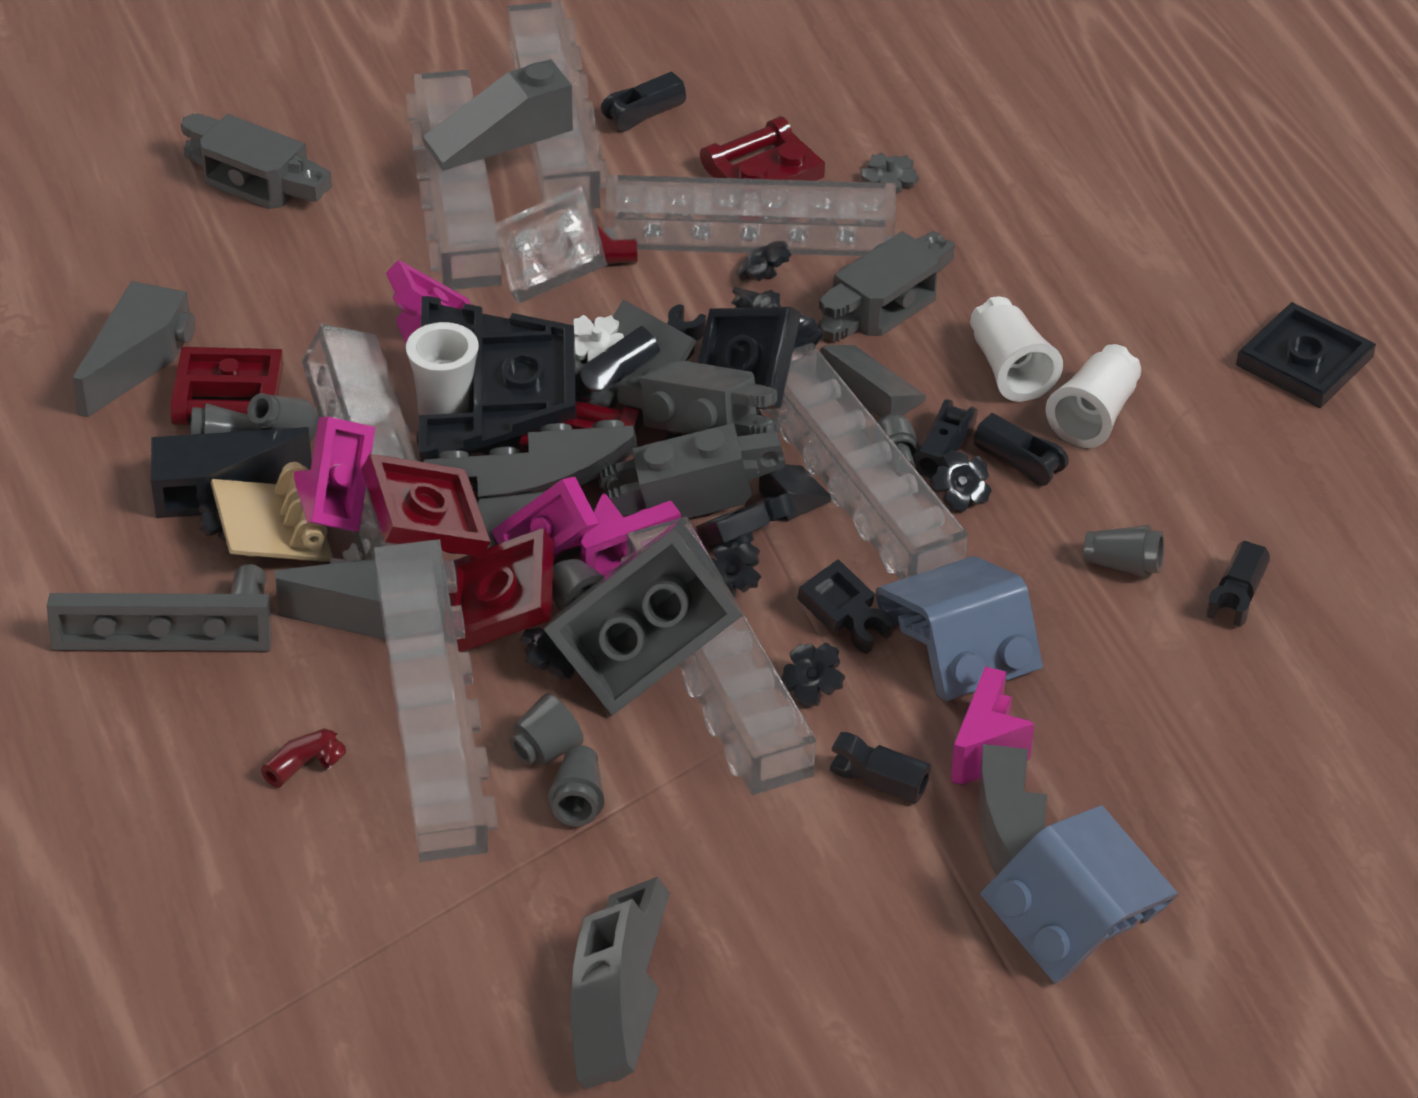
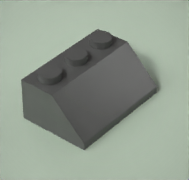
(644, 617)

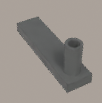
(165, 620)

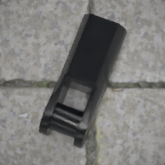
(644, 101)
(616, 363)
(947, 433)
(1020, 449)

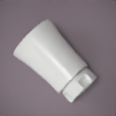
(1017, 353)
(443, 367)
(1091, 400)

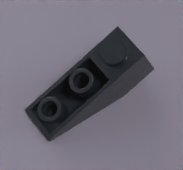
(187, 463)

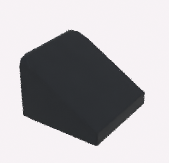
(802, 486)

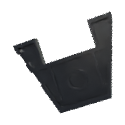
(519, 379)

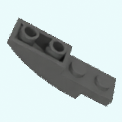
(552, 456)
(610, 983)

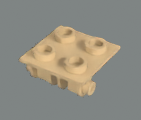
(269, 519)

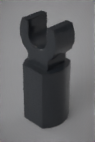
(1240, 581)
(880, 767)

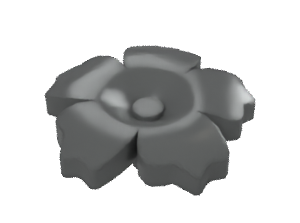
(891, 170)

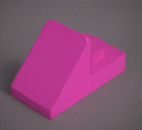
(409, 289)
(335, 485)
(560, 511)
(607, 542)
(988, 724)

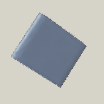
(968, 619)
(1076, 890)

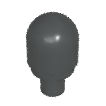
(901, 433)

